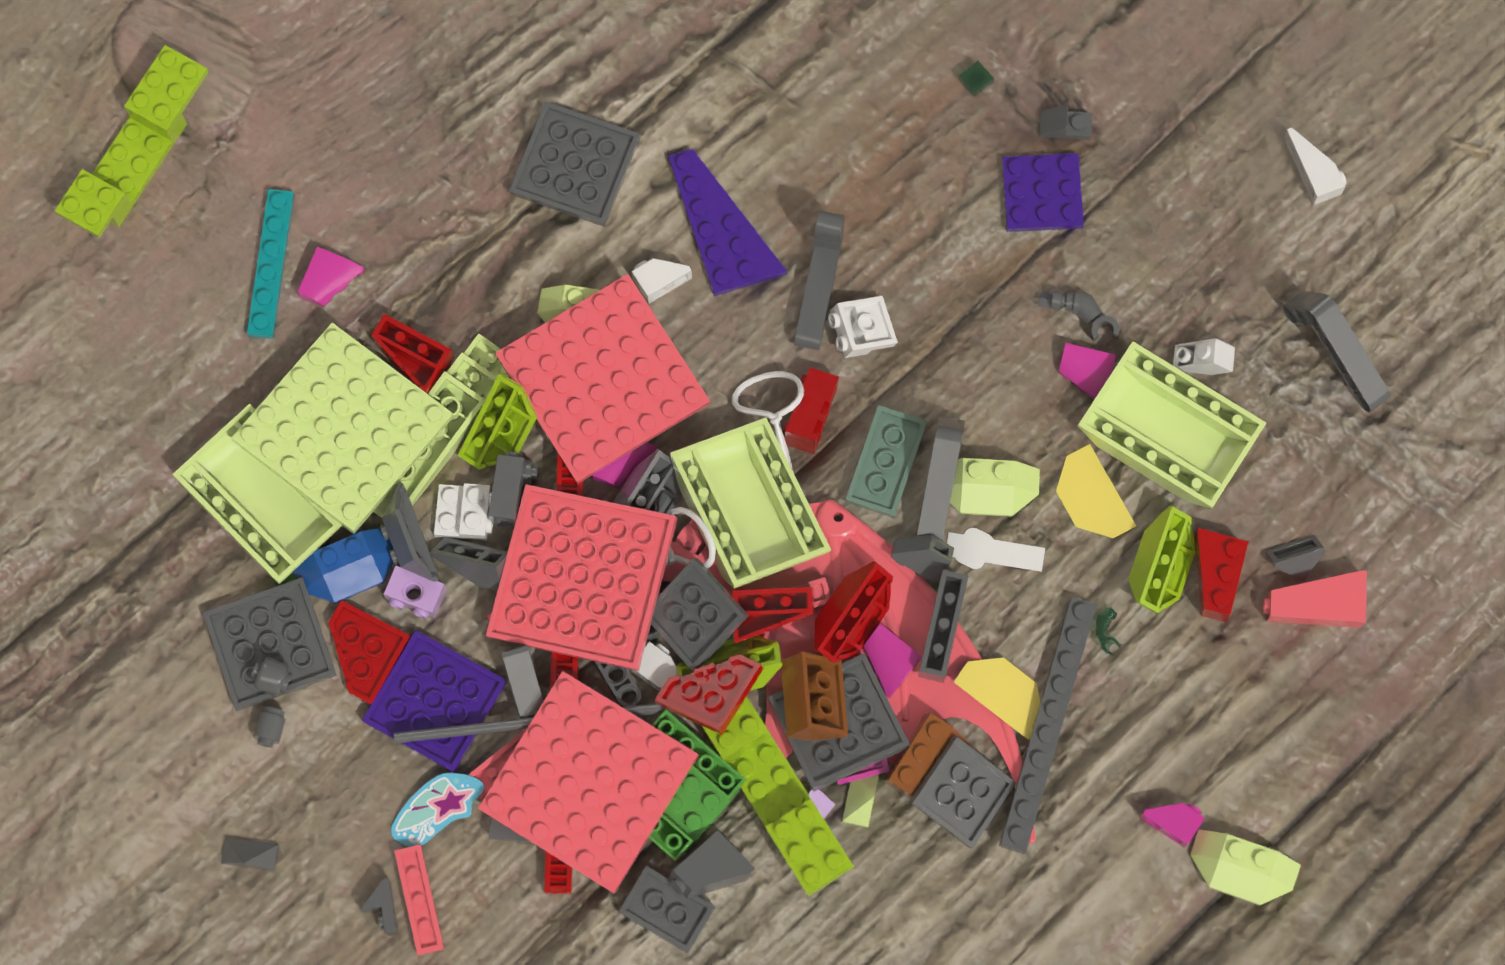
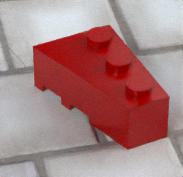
(412, 353)
(810, 416)
(1219, 571)

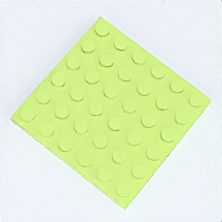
(342, 427)

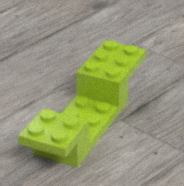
(139, 147)
(781, 801)

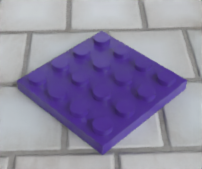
(434, 690)

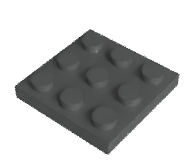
(696, 614)
(962, 792)

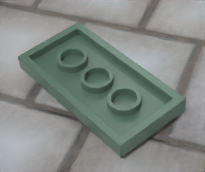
(886, 461)

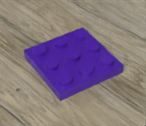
(1042, 192)

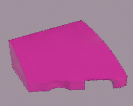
(327, 276)
(1086, 368)
(617, 472)
(890, 658)

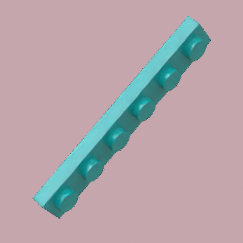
(270, 264)

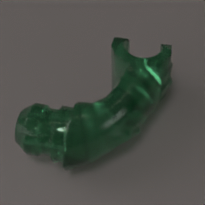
(1102, 624)

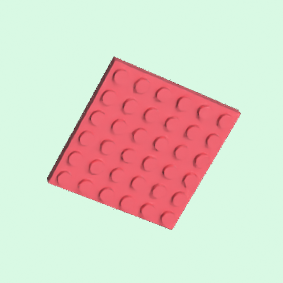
(603, 378)
(582, 577)
(588, 782)

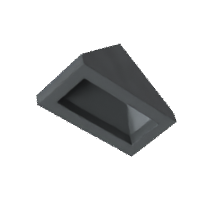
(1297, 557)
(250, 854)

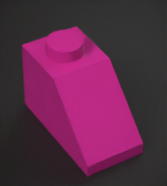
(1175, 821)

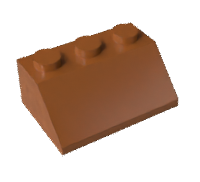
(813, 697)
(917, 760)

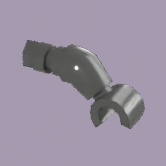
(1083, 306)

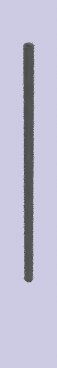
(498, 726)

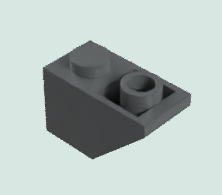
(923, 555)

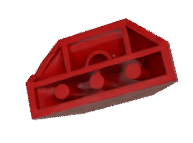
(853, 612)

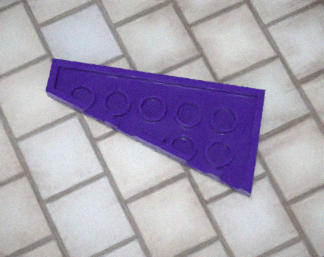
(725, 238)

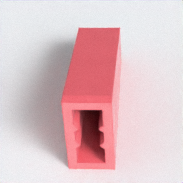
(1321, 602)

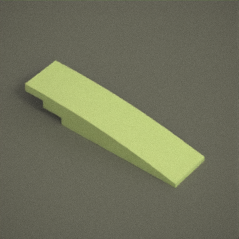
(463, 393)

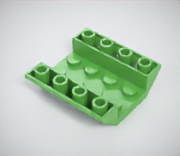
(700, 798)

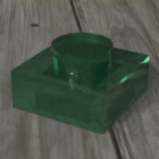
(976, 78)

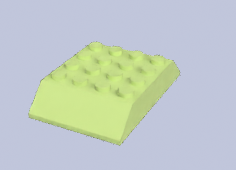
(1170, 427)
(748, 503)
(254, 504)

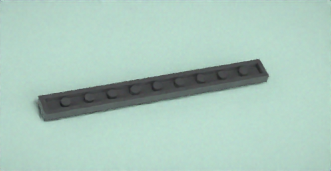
(1047, 725)

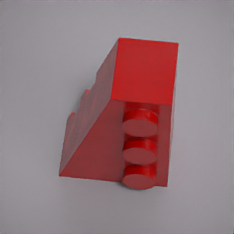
(772, 609)

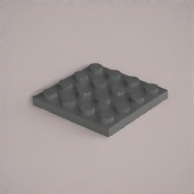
(575, 164)
(272, 625)
(871, 724)

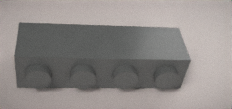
(943, 626)

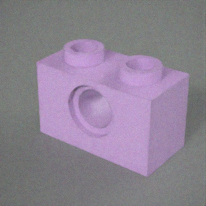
(403, 582)

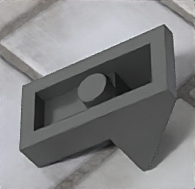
(1065, 124)
(383, 901)

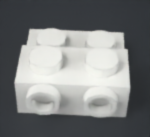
(862, 326)
(463, 512)

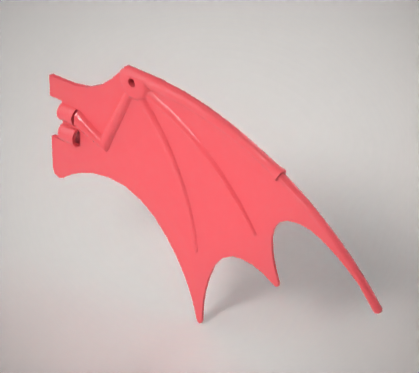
(908, 617)

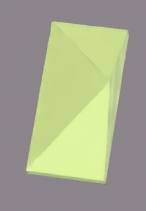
(860, 801)

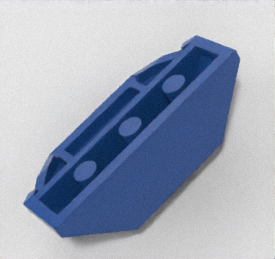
(347, 566)

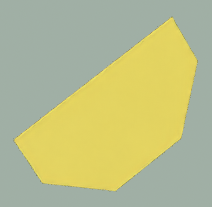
(1092, 496)
(1003, 691)

